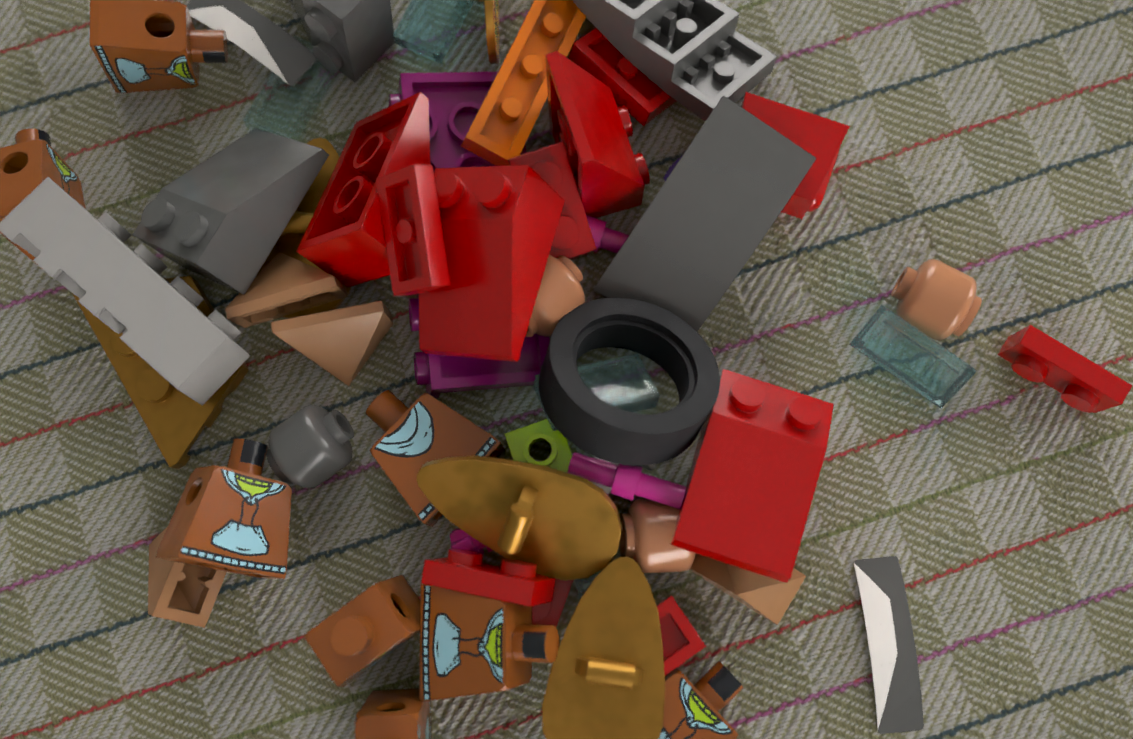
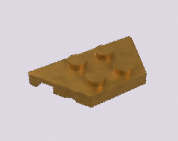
(168, 413)

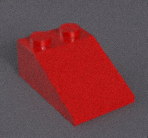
(594, 138)
(347, 223)
(497, 247)
(754, 476)

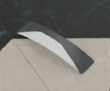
(256, 36)
(890, 645)

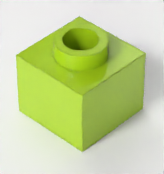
(523, 438)

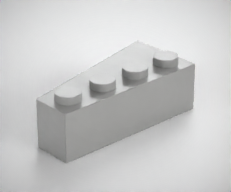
(127, 290)

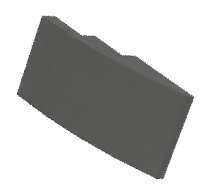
(684, 47)
(708, 215)

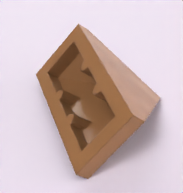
(283, 289)
(337, 338)
(180, 589)
(760, 593)

